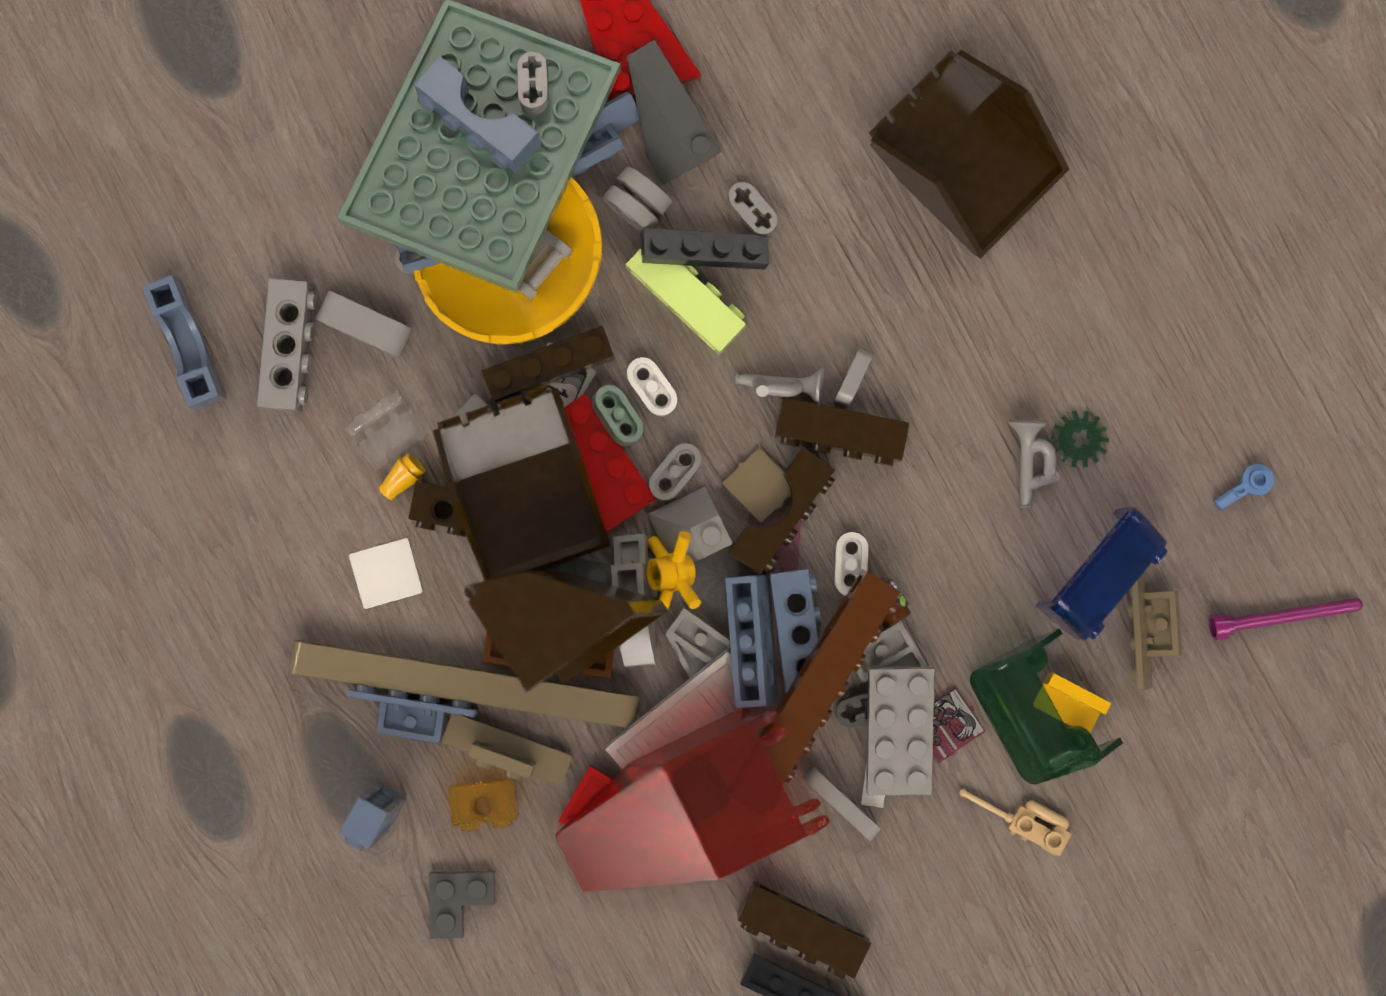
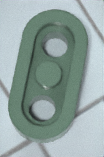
(618, 415)

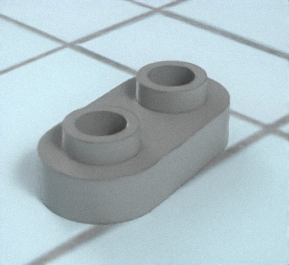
(674, 471)

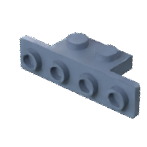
(604, 139)
(411, 717)

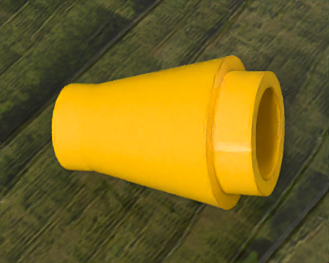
(402, 476)

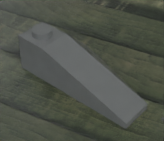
(670, 122)

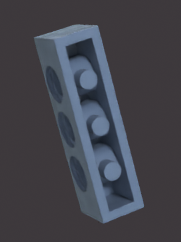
(782, 587)
(751, 641)
(372, 816)

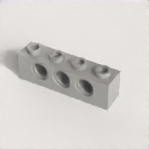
(280, 297)

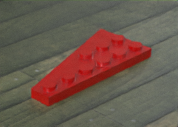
(626, 26)

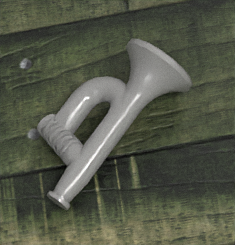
(785, 386)
(1027, 432)

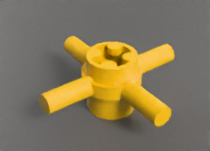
(672, 571)

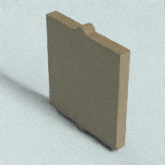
(758, 485)

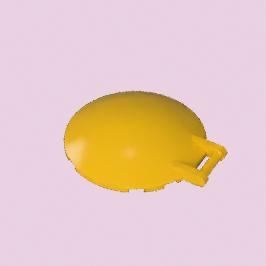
(507, 317)

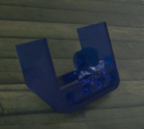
(1106, 575)

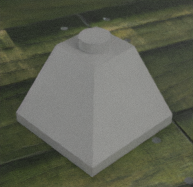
(695, 515)

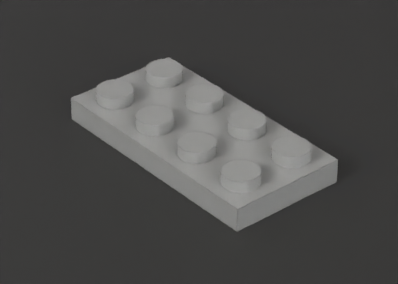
(900, 730)

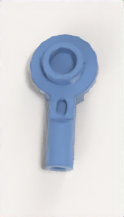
(1255, 480)

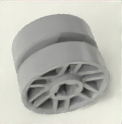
(636, 199)

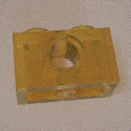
(463, 803)

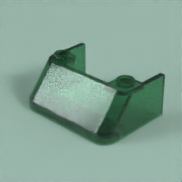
(1028, 719)

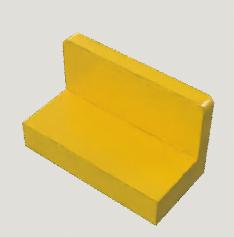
(1074, 703)

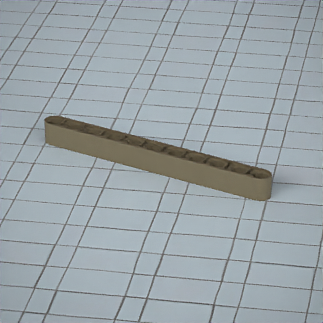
(462, 684)

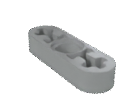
(841, 803)

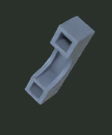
(506, 139)
(193, 361)

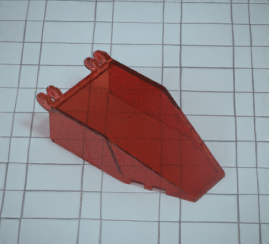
(688, 811)

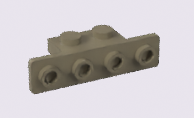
(1155, 629)
(506, 750)

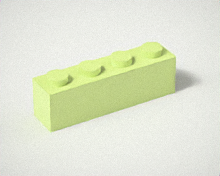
(690, 301)

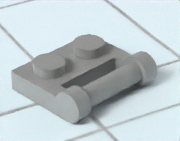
(544, 269)

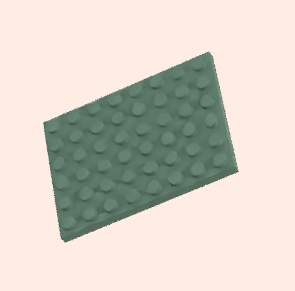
(445, 197)

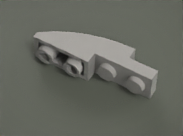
(630, 574)

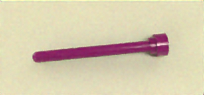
(1223, 626)

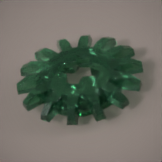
(1067, 442)

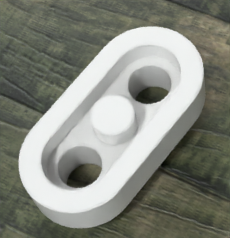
(653, 386)
(848, 563)

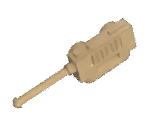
(1023, 823)

